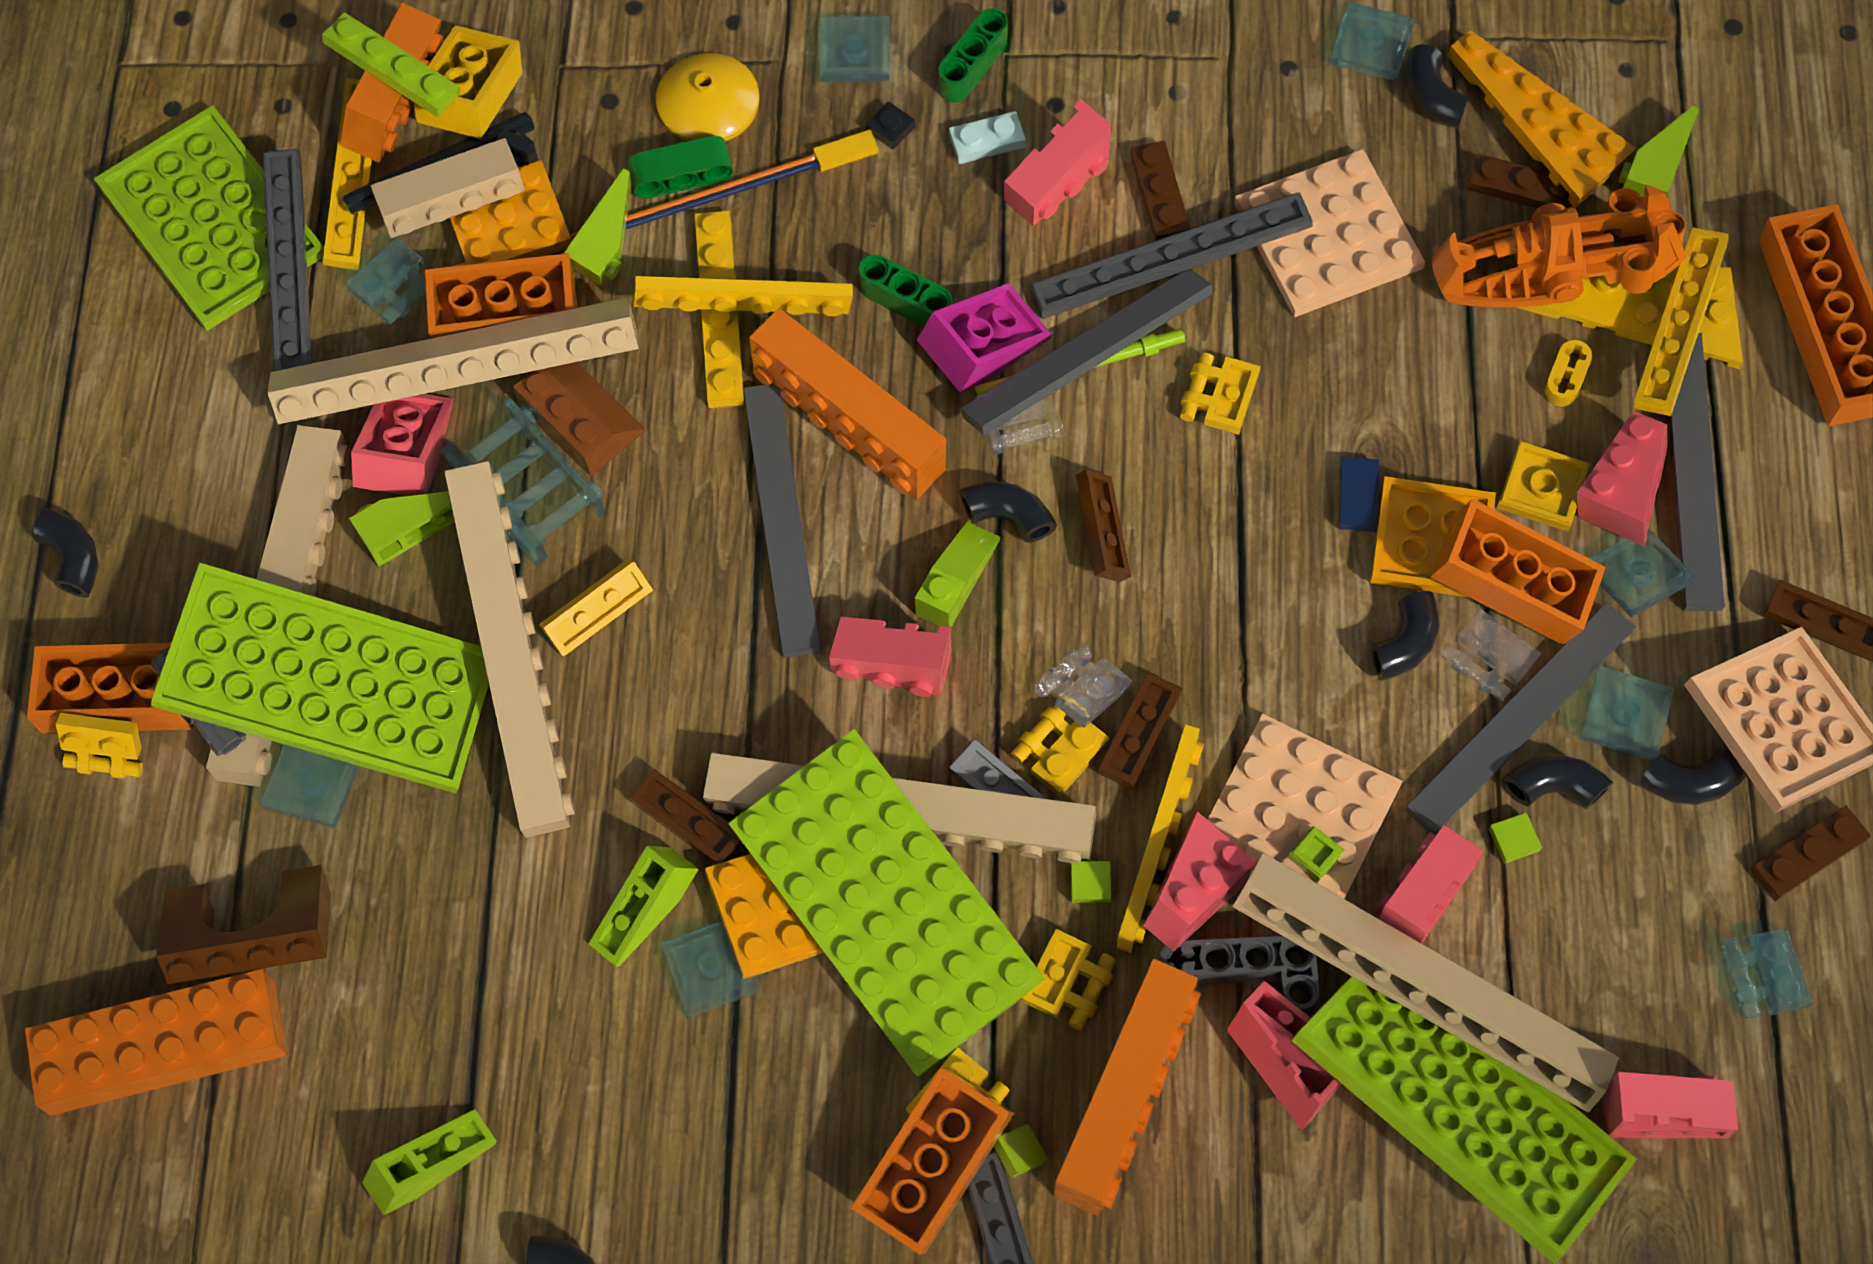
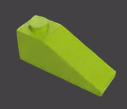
(1659, 158)
(600, 241)
(401, 523)
(955, 575)
(643, 902)
(426, 1161)

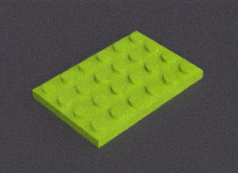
(200, 215)

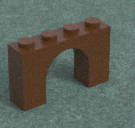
(292, 934)

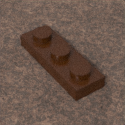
(1515, 183)
(1159, 189)
(1103, 526)
(1822, 619)
(1140, 731)
(686, 818)
(1810, 853)

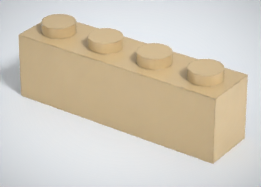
(448, 188)

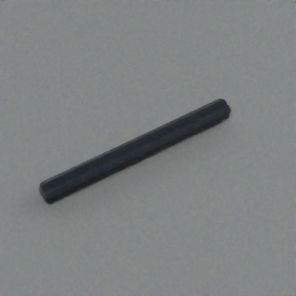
(364, 197)

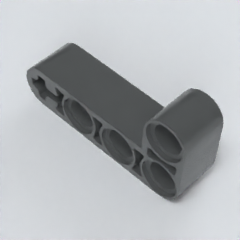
(1238, 970)

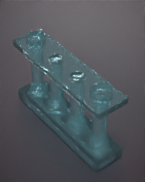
(530, 538)

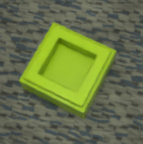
(1515, 838)
(1316, 853)
(1091, 882)
(1020, 1151)

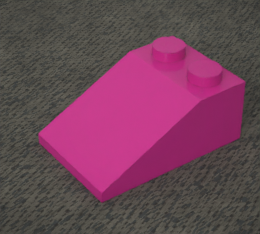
(982, 336)

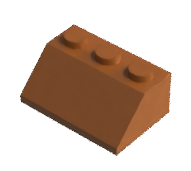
(578, 414)

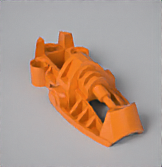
(1564, 248)

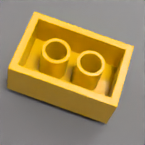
(484, 69)

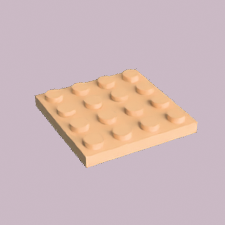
(1353, 237)
(1786, 718)
(1295, 783)

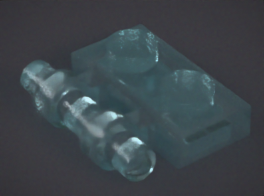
(384, 275)
(1777, 971)

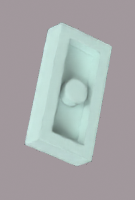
(987, 137)

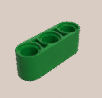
(975, 41)
(680, 167)
(898, 279)

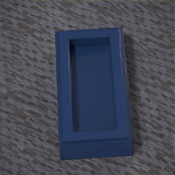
(1358, 494)

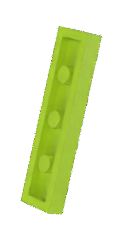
(391, 64)

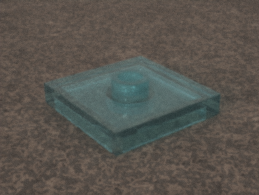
(1372, 41)
(855, 49)
(1641, 574)
(1627, 713)
(309, 786)
(706, 970)

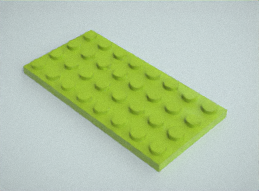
(324, 678)
(886, 902)
(1472, 1115)

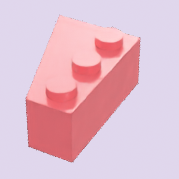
(1061, 167)
(1626, 479)
(892, 656)
(1198, 882)
(1429, 884)
(1265, 1035)
(1669, 1107)

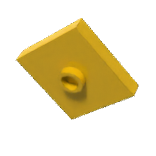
(1543, 485)

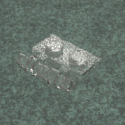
(1497, 648)
(1089, 694)

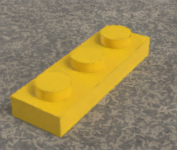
(595, 607)

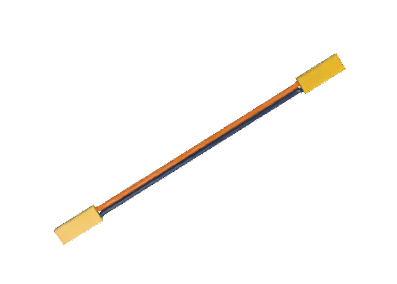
(826, 157)

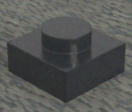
(890, 125)
(520, 146)

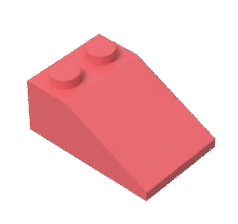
(401, 445)

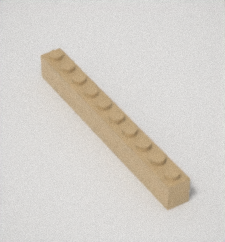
(452, 360)
(292, 558)
(507, 650)
(950, 811)
(1427, 983)

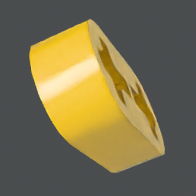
(1561, 370)

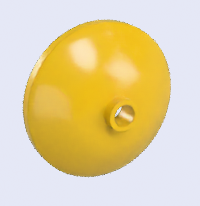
(715, 110)

